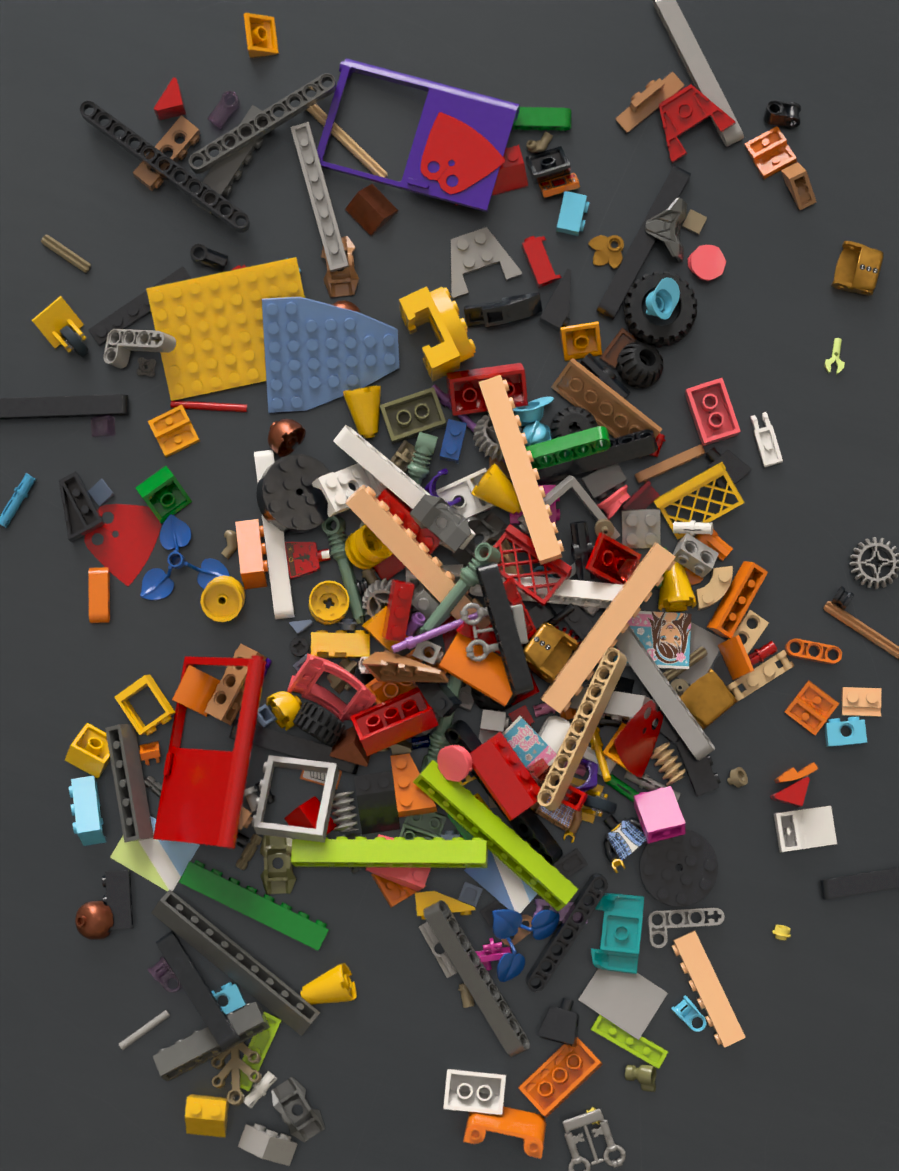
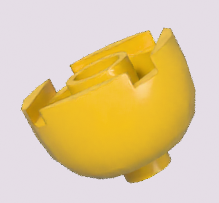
(284, 708)

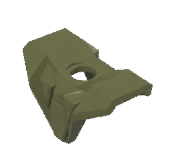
(277, 880)

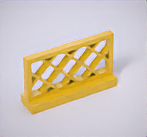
(695, 484)

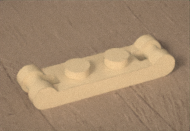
(760, 676)

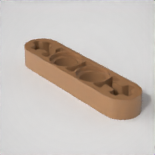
(670, 464)

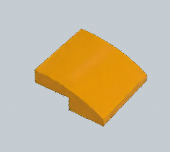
(173, 431)

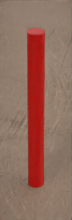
(210, 406)

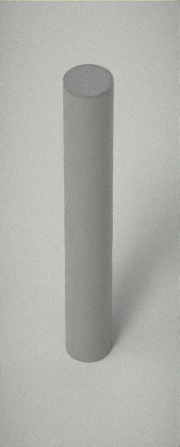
(145, 1029)

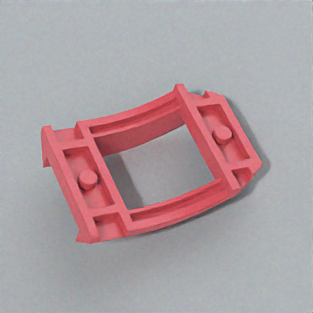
(305, 684)

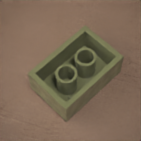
(412, 415)

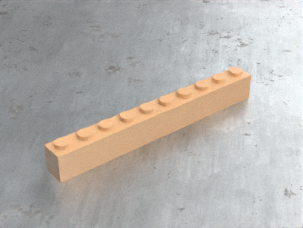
(520, 469)
(408, 549)
(608, 627)

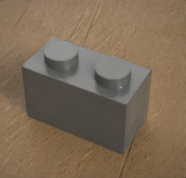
(603, 481)

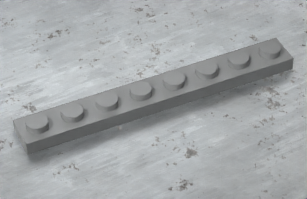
(319, 197)

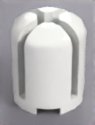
(554, 731)

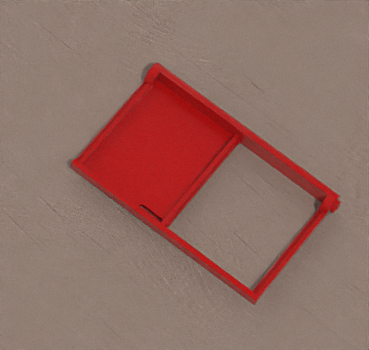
(207, 787)

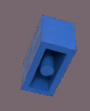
(453, 441)

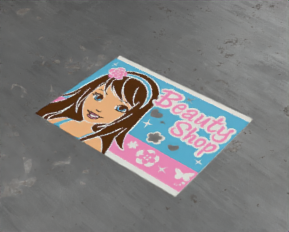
(664, 637)
(528, 743)

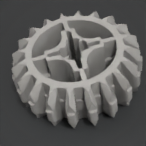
(486, 438)
(866, 563)
(380, 591)

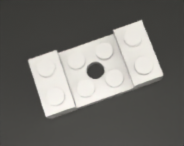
(463, 488)
(337, 490)

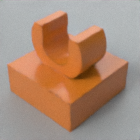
(149, 751)

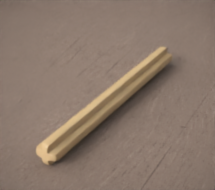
(349, 143)

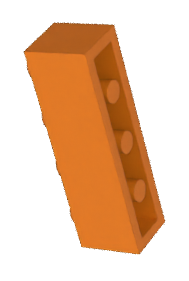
(737, 599)

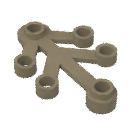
(235, 1065)

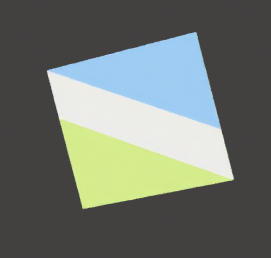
(156, 859)

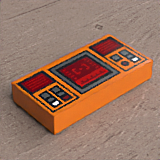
(559, 185)

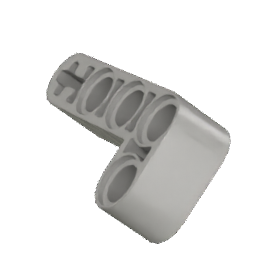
(123, 341)
(685, 922)

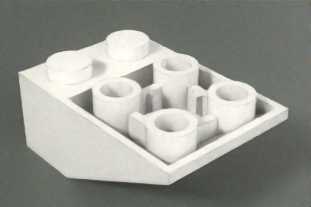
(805, 828)

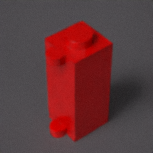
(539, 261)

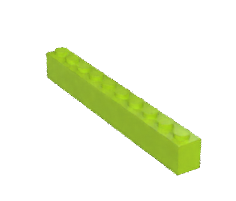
(500, 838)
(391, 853)

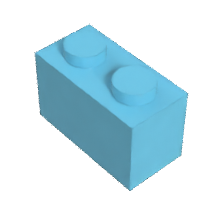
(571, 213)

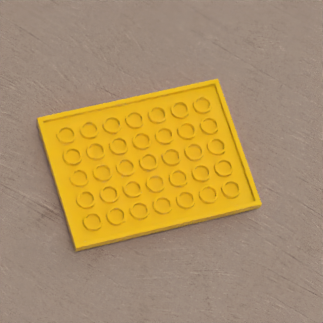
(219, 325)

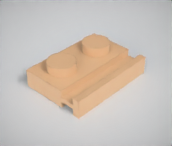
(861, 701)

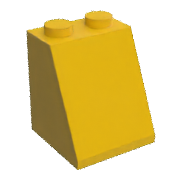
(206, 1115)

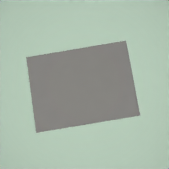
(698, 638)
(623, 999)

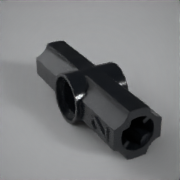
(604, 375)
(581, 549)

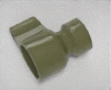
(644, 1074)

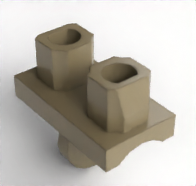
(403, 455)
(339, 684)

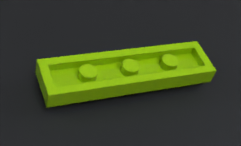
(260, 1044)
(641, 1048)

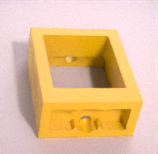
(122, 699)

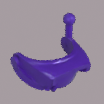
(431, 487)
(591, 782)

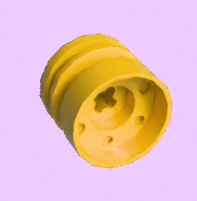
(365, 548)
(321, 594)

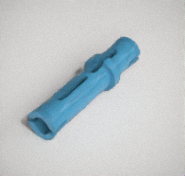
(16, 500)

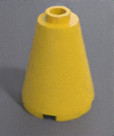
(364, 409)
(497, 490)
(676, 590)
(331, 987)

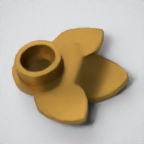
(605, 253)

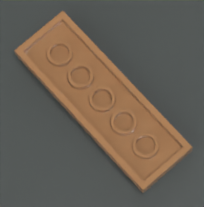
(606, 405)

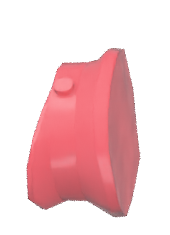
(707, 262)
(614, 501)
(454, 762)

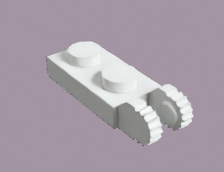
(766, 441)

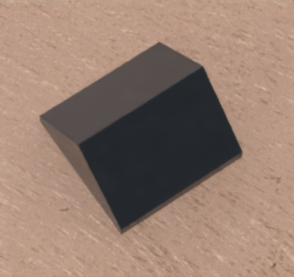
(548, 165)

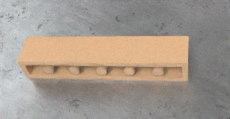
(708, 988)

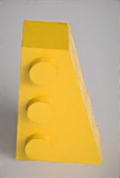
(340, 644)

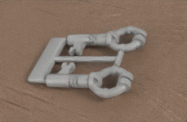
(519, 618)
(584, 1120)

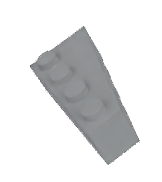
(620, 706)

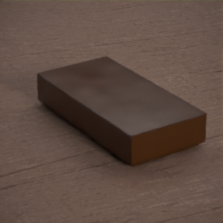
(611, 353)

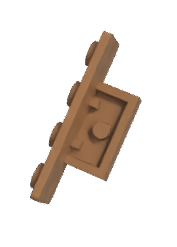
(648, 101)

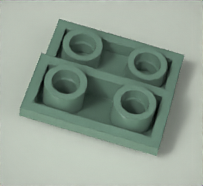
(423, 825)

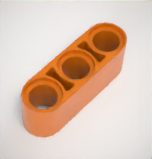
(99, 595)
(822, 656)

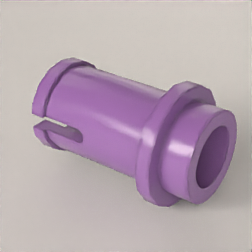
(416, 621)

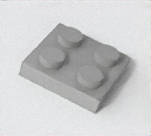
(640, 527)

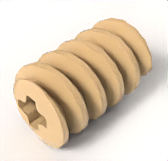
(668, 763)

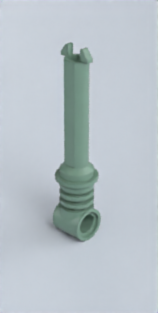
(424, 448)
(338, 552)
(467, 579)
(438, 738)

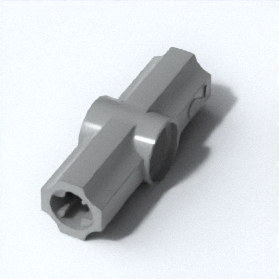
(443, 959)

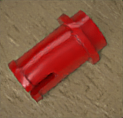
(659, 440)

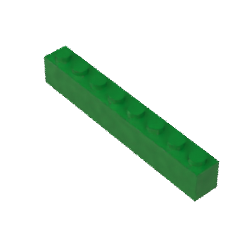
(253, 905)

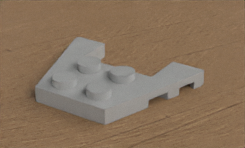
(476, 252)

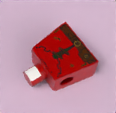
(304, 558)

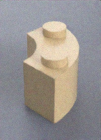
(715, 589)

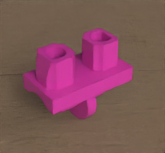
(492, 952)

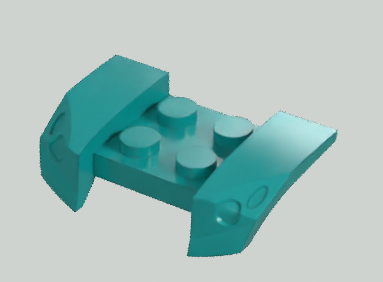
(619, 933)

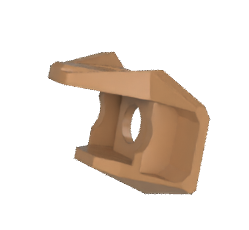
(343, 282)

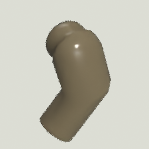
(540, 145)
(232, 545)

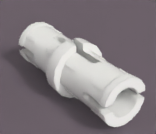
(693, 527)
(259, 1089)

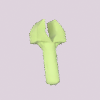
(835, 357)

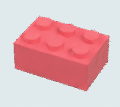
(712, 412)

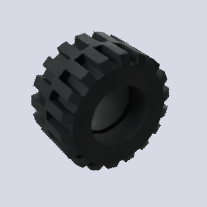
(319, 724)

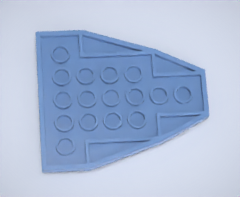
(321, 351)

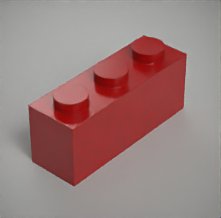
(398, 610)

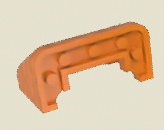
(511, 1122)

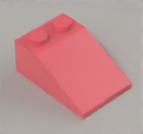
(407, 876)

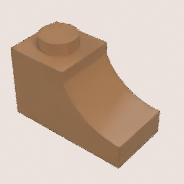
(799, 185)

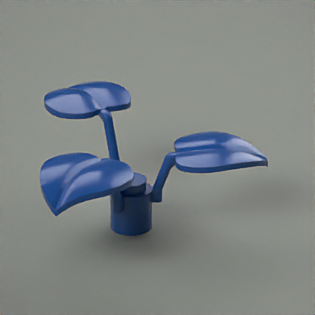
(173, 535)
(506, 925)

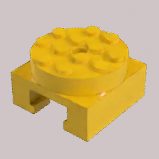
(448, 328)

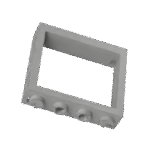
(559, 490)
(295, 832)

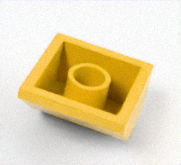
(89, 751)

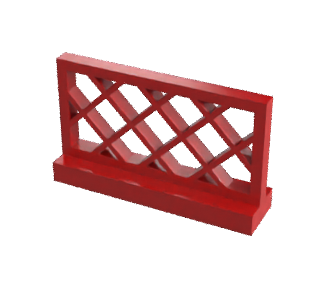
(526, 545)

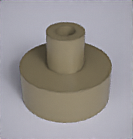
(604, 526)
(679, 683)
(738, 777)

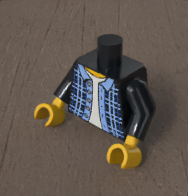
(622, 839)

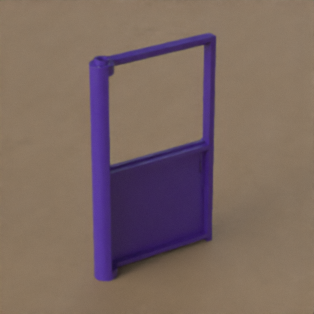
(483, 113)

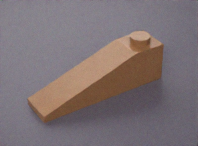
(396, 668)

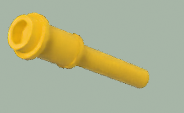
(597, 745)

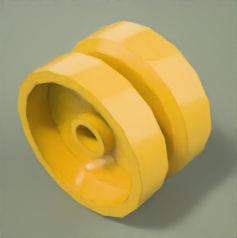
(229, 589)

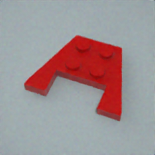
(684, 112)
(489, 637)

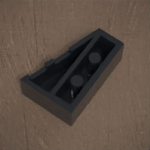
(79, 509)

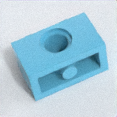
(835, 738)
(234, 996)

